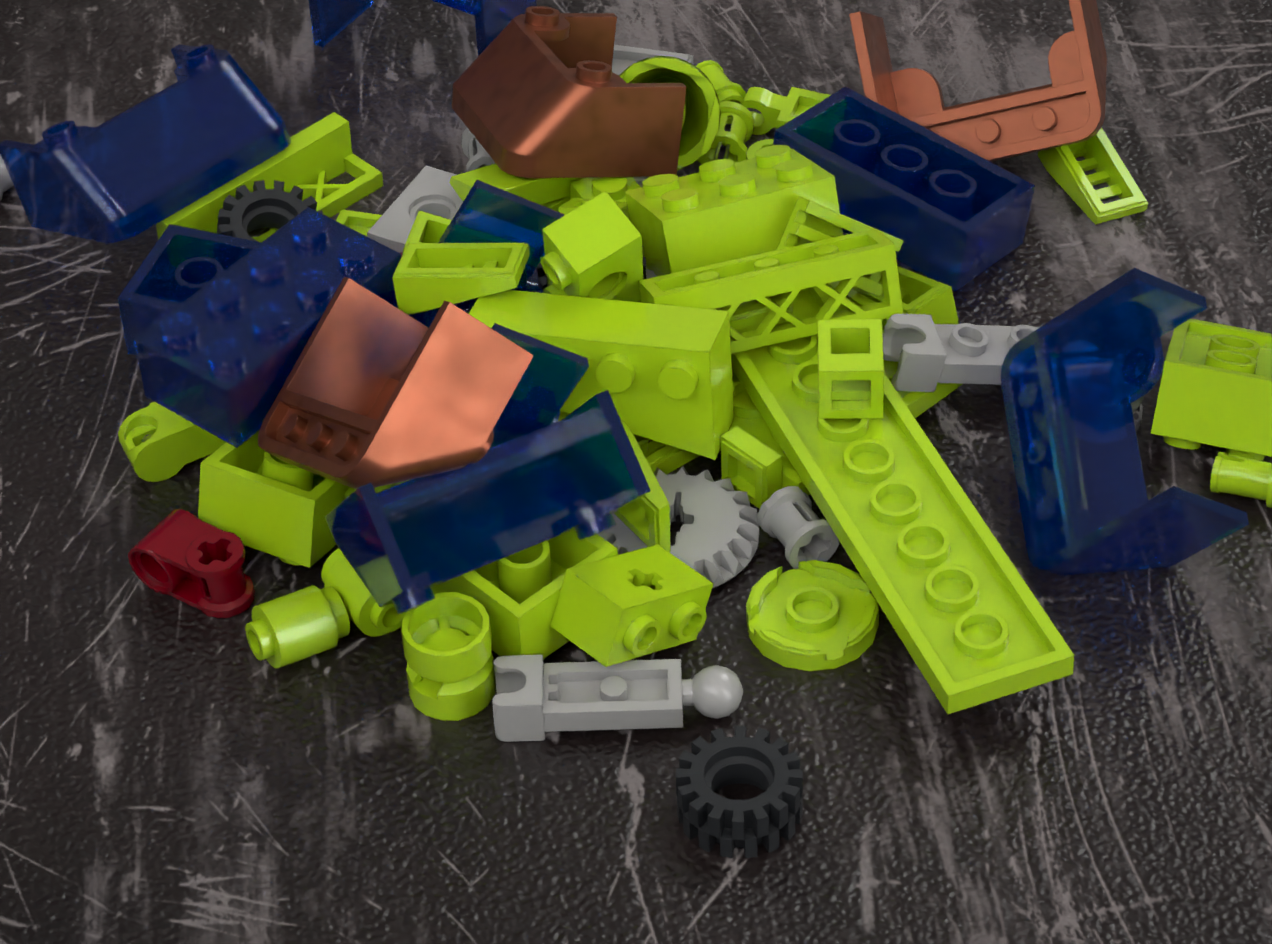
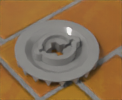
(717, 526)

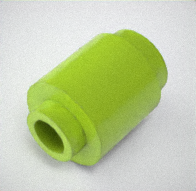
(359, 603)
(297, 625)

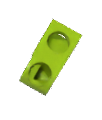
(168, 446)

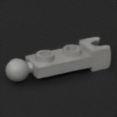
(946, 352)
(595, 697)

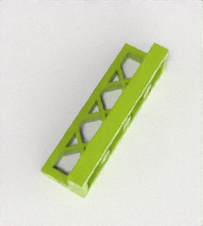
(309, 163)
(787, 273)

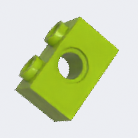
(594, 253)

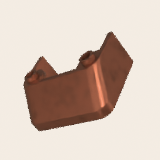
(555, 109)
(1002, 124)
(390, 396)

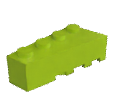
(658, 361)

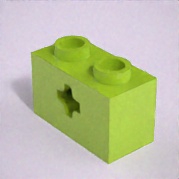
(631, 605)

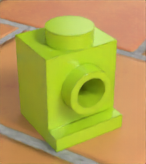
(850, 369)

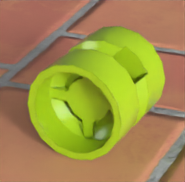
(449, 657)

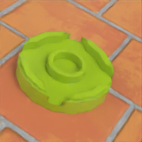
(812, 616)

